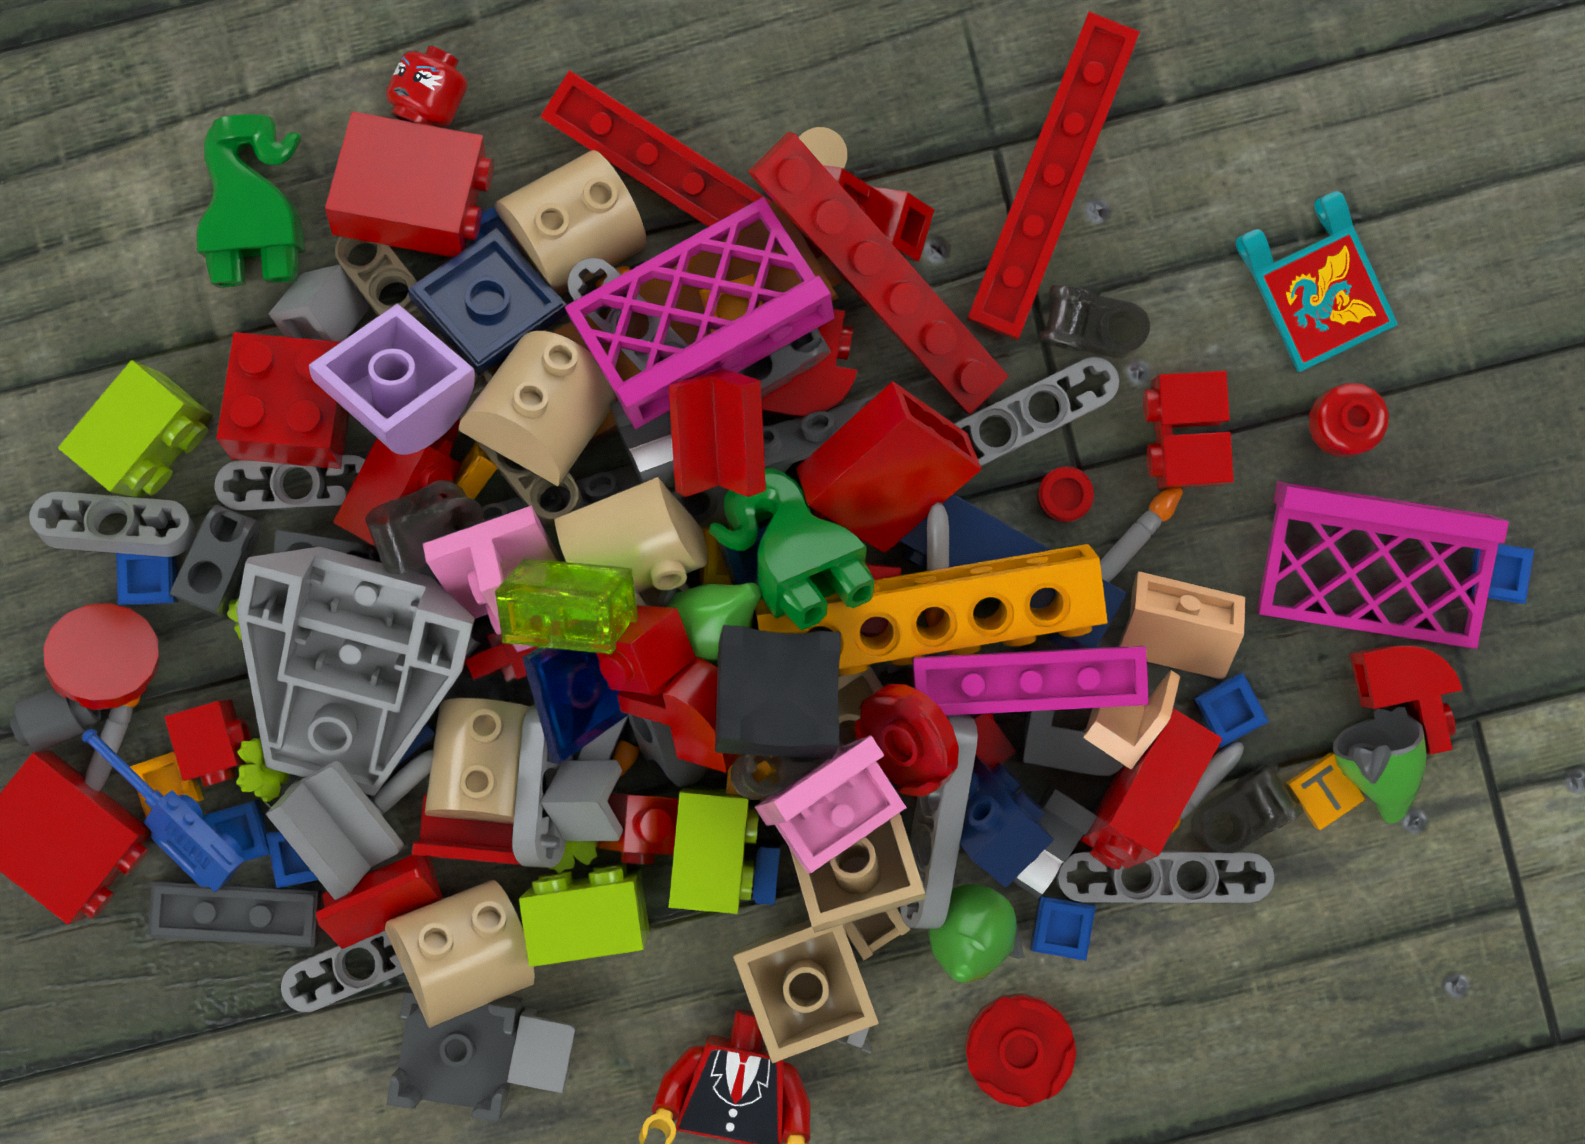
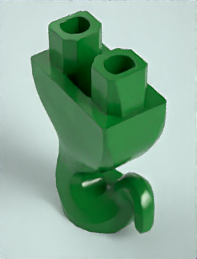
(246, 209)
(799, 554)

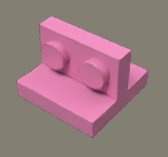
(482, 556)
(833, 804)

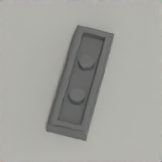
(234, 913)

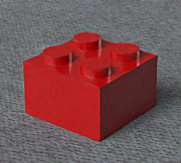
(276, 408)

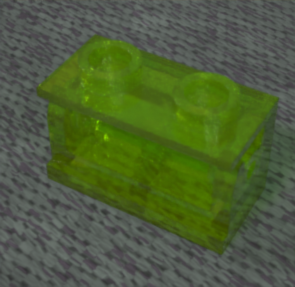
(566, 605)

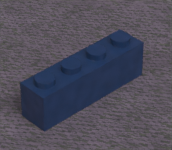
(981, 538)

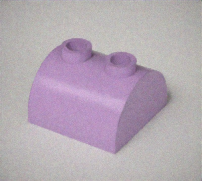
(397, 381)

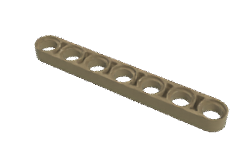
(388, 269)

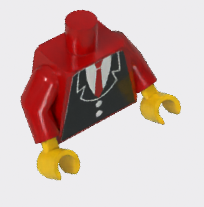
(732, 1092)

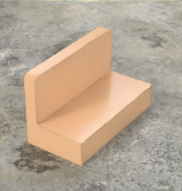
(1185, 625)
(1130, 730)

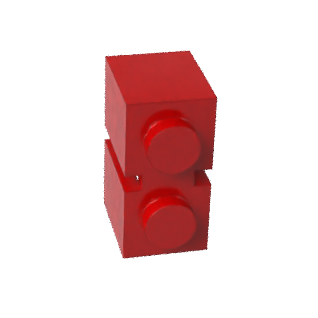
(1187, 402)

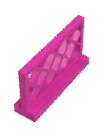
(734, 342)
(1388, 517)
(1033, 680)

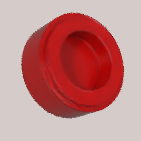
(1065, 494)

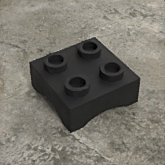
(777, 693)

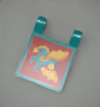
(1323, 293)

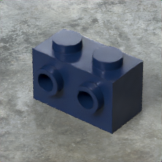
(1001, 826)

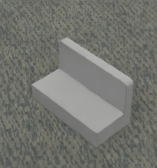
(334, 828)

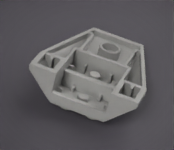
(345, 659)

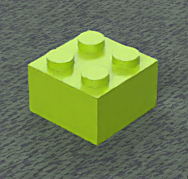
(136, 432)
(710, 850)
(584, 916)

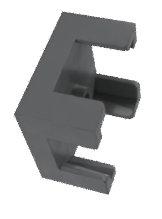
(459, 1059)

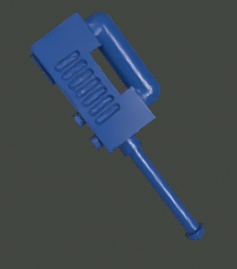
(179, 827)

